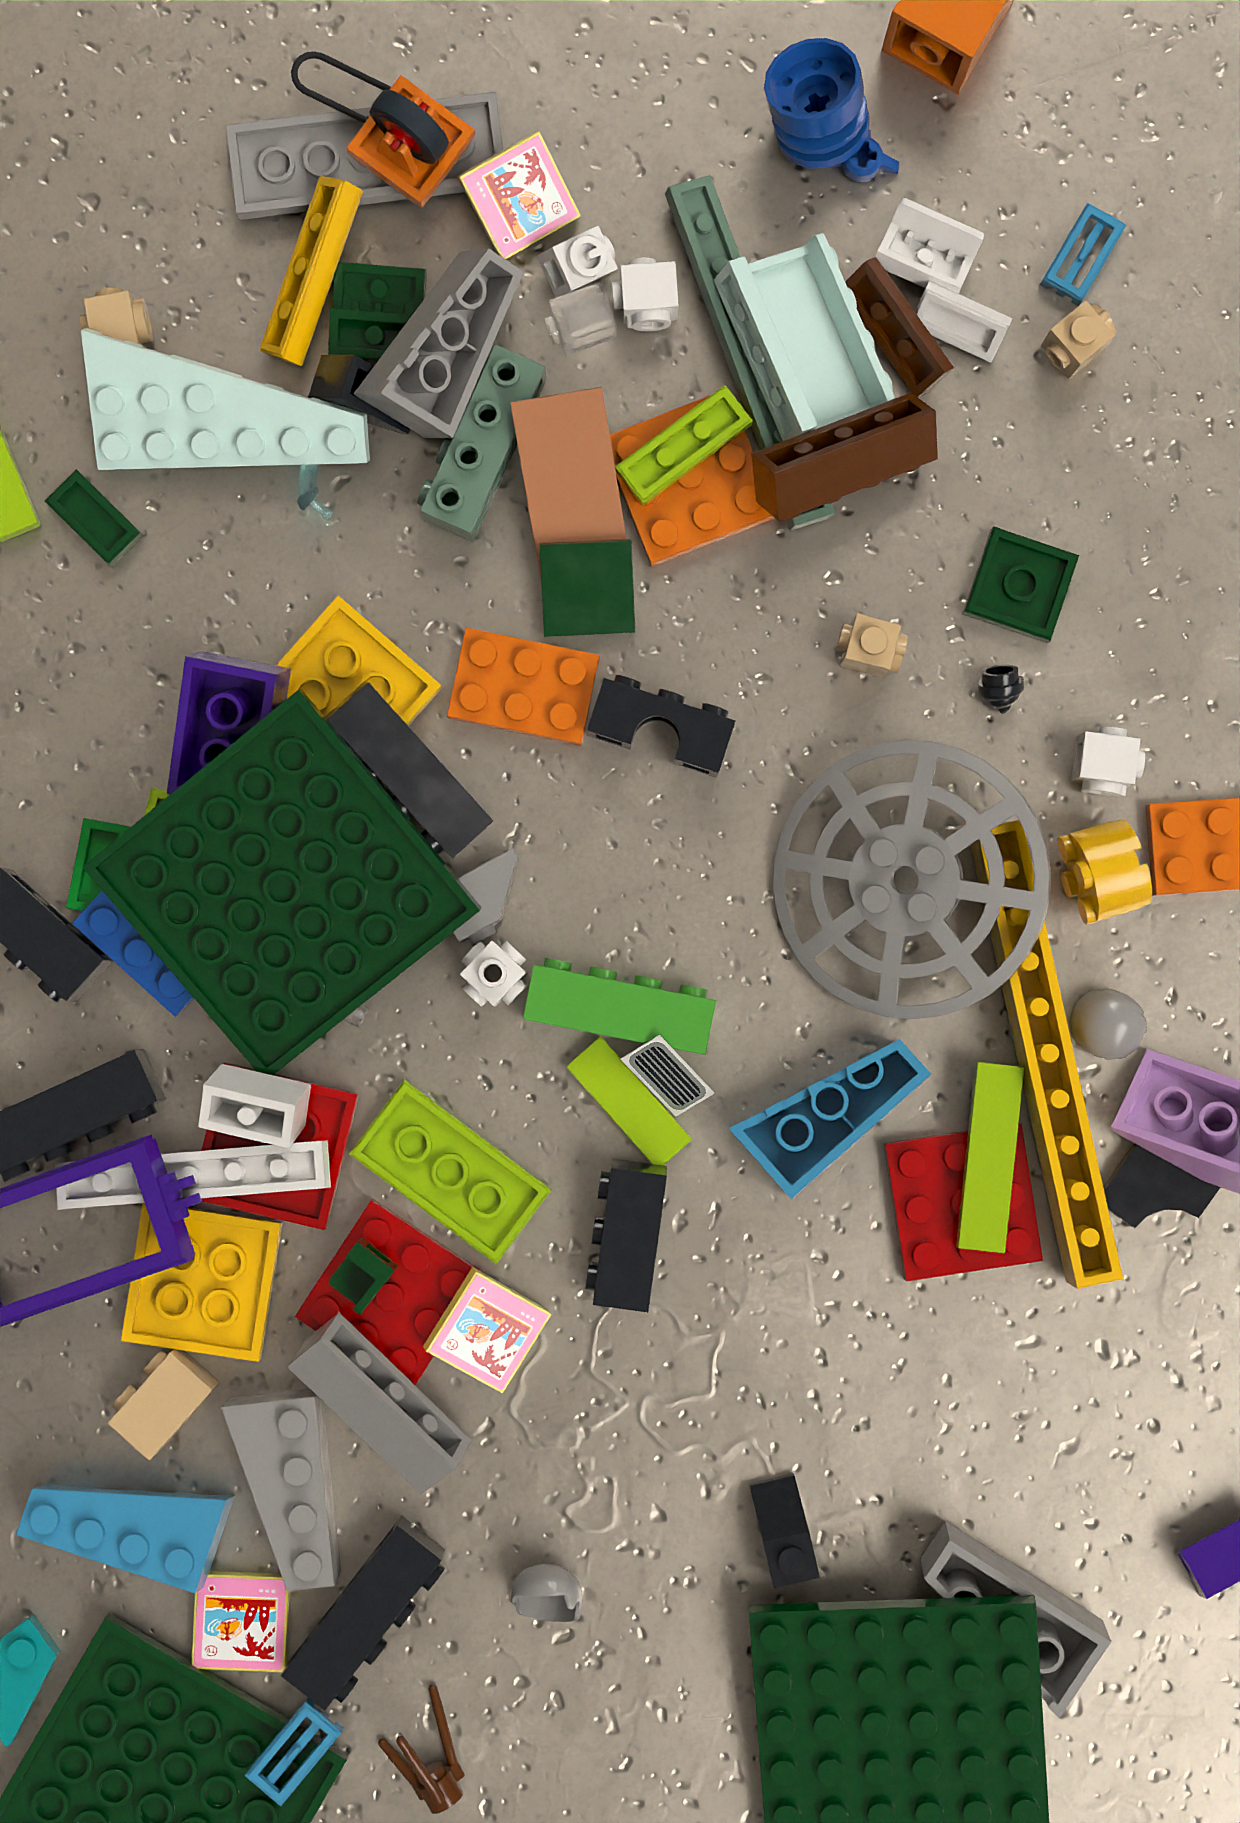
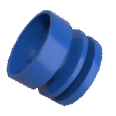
(817, 102)

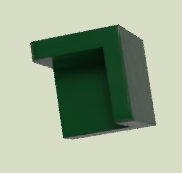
(362, 1274)

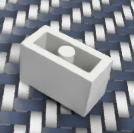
(254, 1105)

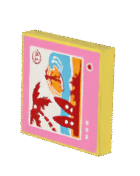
(519, 195)
(487, 1330)
(241, 1622)

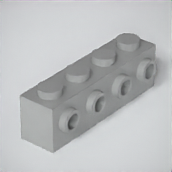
(375, 1403)

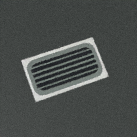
(667, 1075)

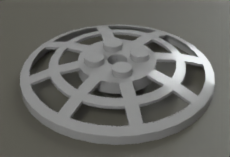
(938, 874)

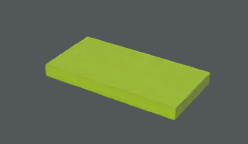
(450, 1171)

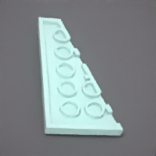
(187, 414)

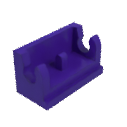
(1214, 1560)

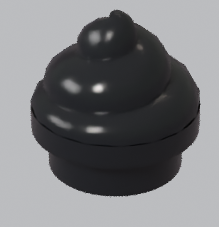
(1001, 686)

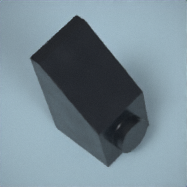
(339, 378)
(784, 1531)

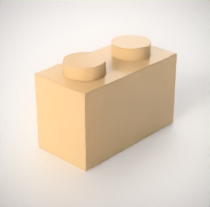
(162, 1402)

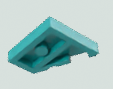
(25, 1661)

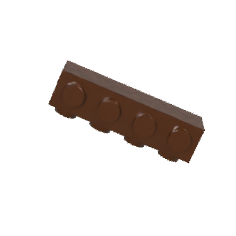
(845, 456)

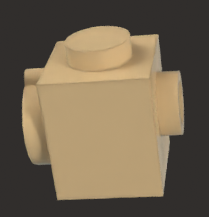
(118, 316)
(1079, 338)
(872, 646)

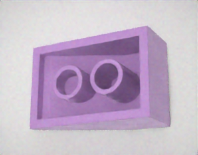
(1185, 1118)

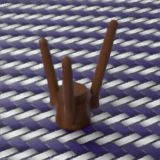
(433, 1783)

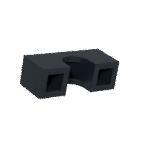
(625, 708)

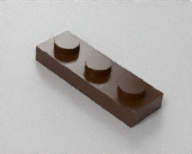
(897, 328)

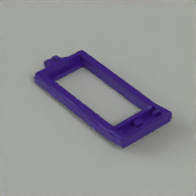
(164, 1205)

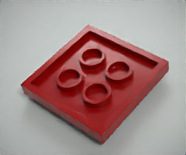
(328, 1118)
(926, 1203)
(409, 1301)

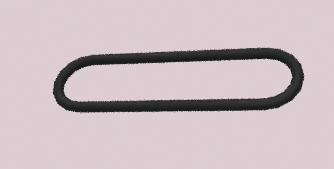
(321, 56)

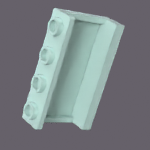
(803, 337)

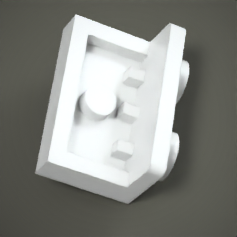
(928, 247)

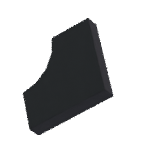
(1150, 1185)

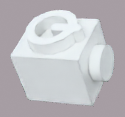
(578, 261)
(647, 294)
(1107, 761)

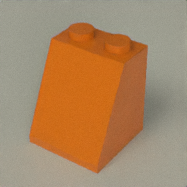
(943, 36)

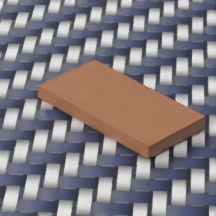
(568, 468)

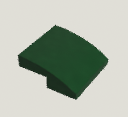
(372, 307)

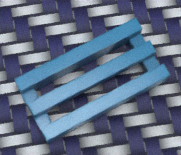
(1064, 285)
(319, 1720)

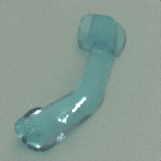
(308, 490)

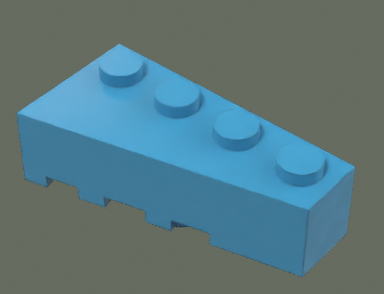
(819, 1124)
(133, 1530)

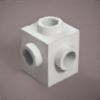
(509, 984)

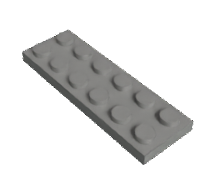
(282, 158)

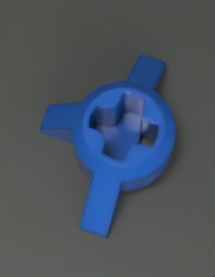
(868, 162)

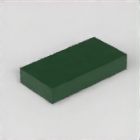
(94, 518)

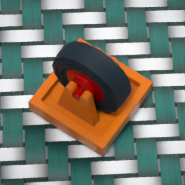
(410, 141)

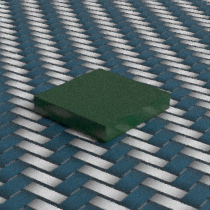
(1020, 584)
(587, 587)

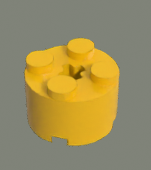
(1104, 871)

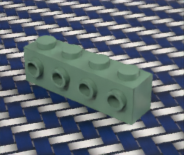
(481, 446)

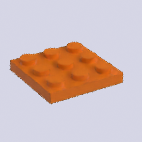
(702, 505)

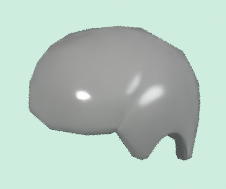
(1108, 1023)
(547, 1593)

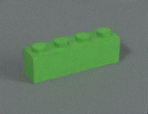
(618, 1008)

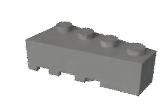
(443, 346)
(289, 1474)
(1068, 1634)

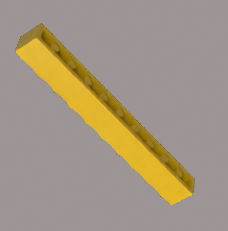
(1051, 1080)

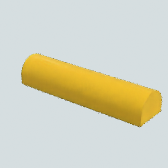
(311, 270)

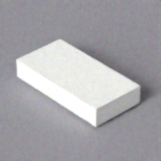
(962, 321)

